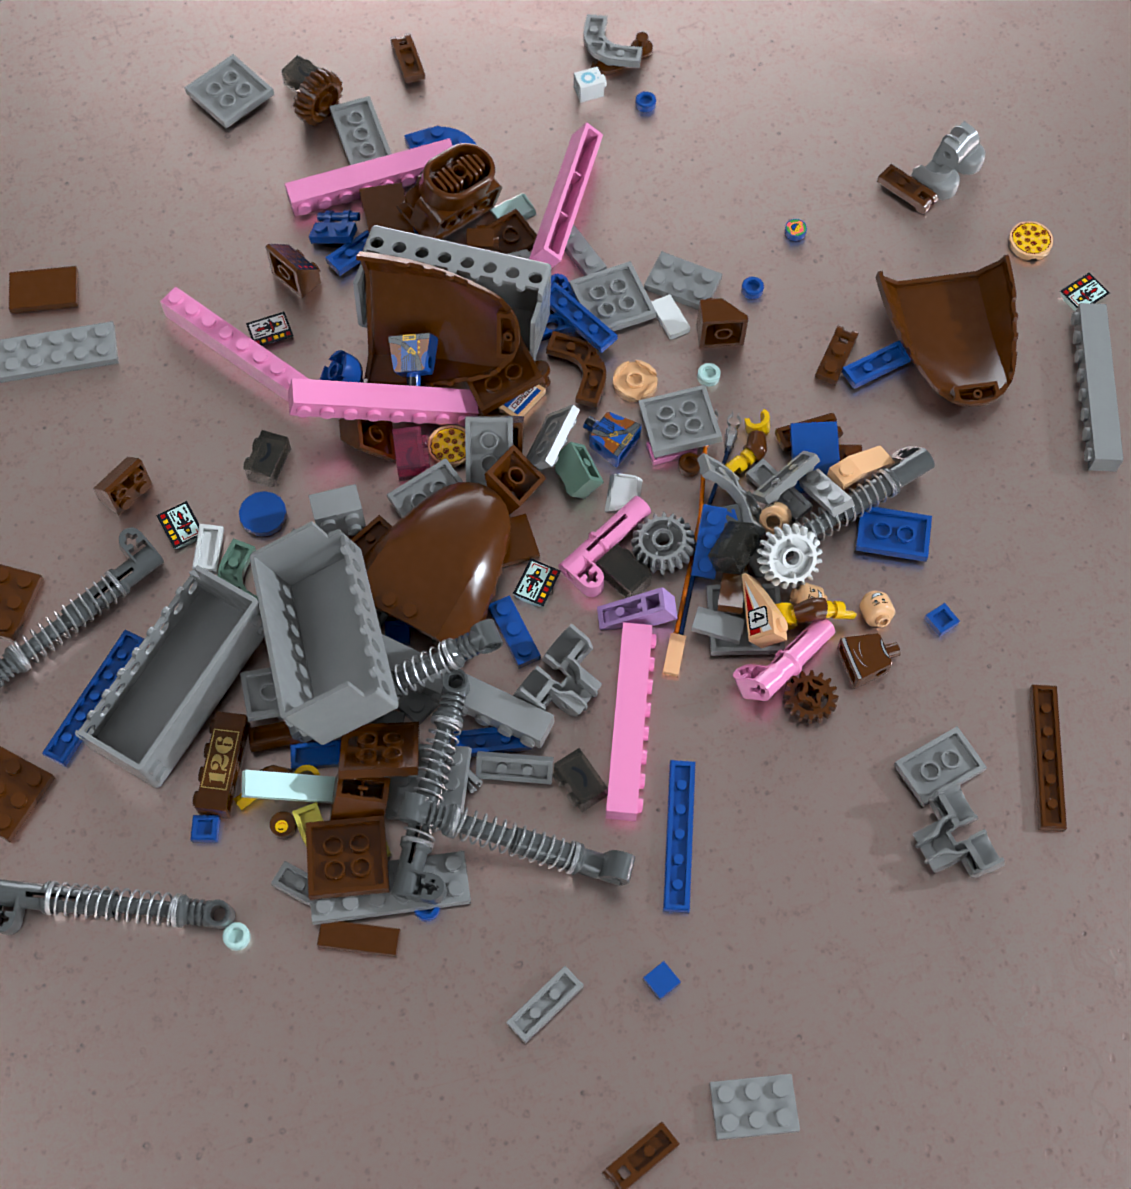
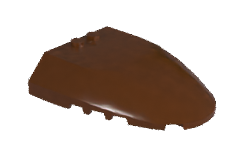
(408, 297)
(958, 329)
(442, 561)

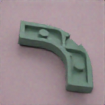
(235, 563)

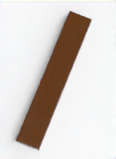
(1048, 758)

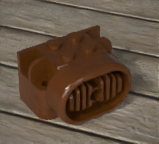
(452, 191)

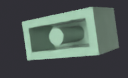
(577, 470)

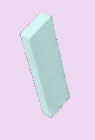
(287, 786)

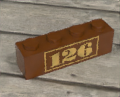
(222, 764)

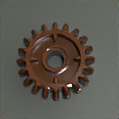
(316, 95)

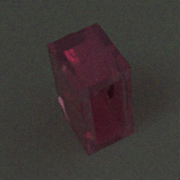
(410, 452)

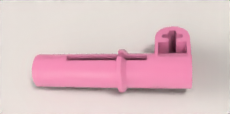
(598, 544)
(763, 681)

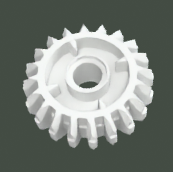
(776, 549)

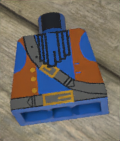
(413, 356)
(612, 436)

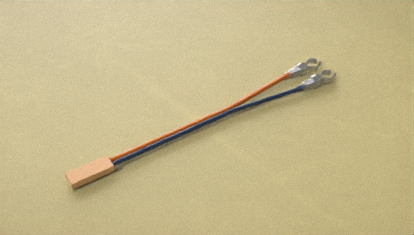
(676, 640)

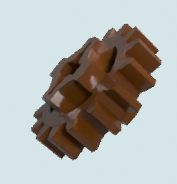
(815, 688)

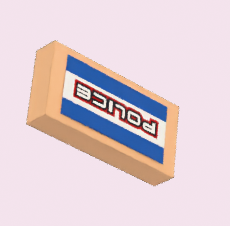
(523, 403)

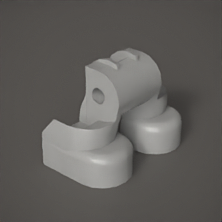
(955, 154)
(578, 685)
(939, 844)

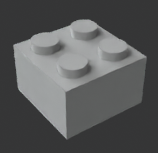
(338, 510)

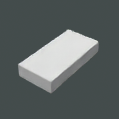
(670, 317)
(208, 547)

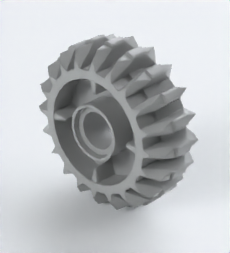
(668, 556)

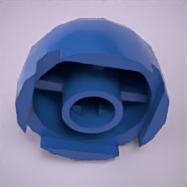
(343, 368)

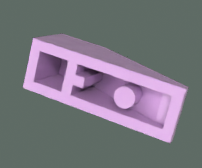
(645, 608)

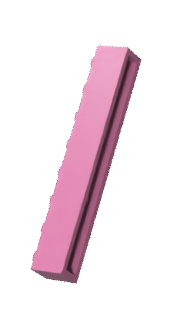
(344, 183)
(566, 196)
(229, 342)
(380, 402)
(629, 722)

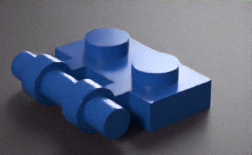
(334, 232)

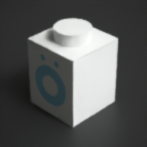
(589, 84)

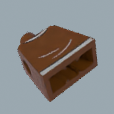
(866, 657)

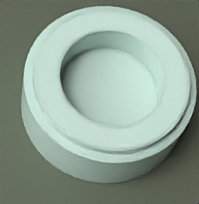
(708, 374)
(236, 936)

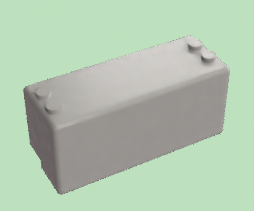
(518, 280)
(322, 633)
(176, 678)

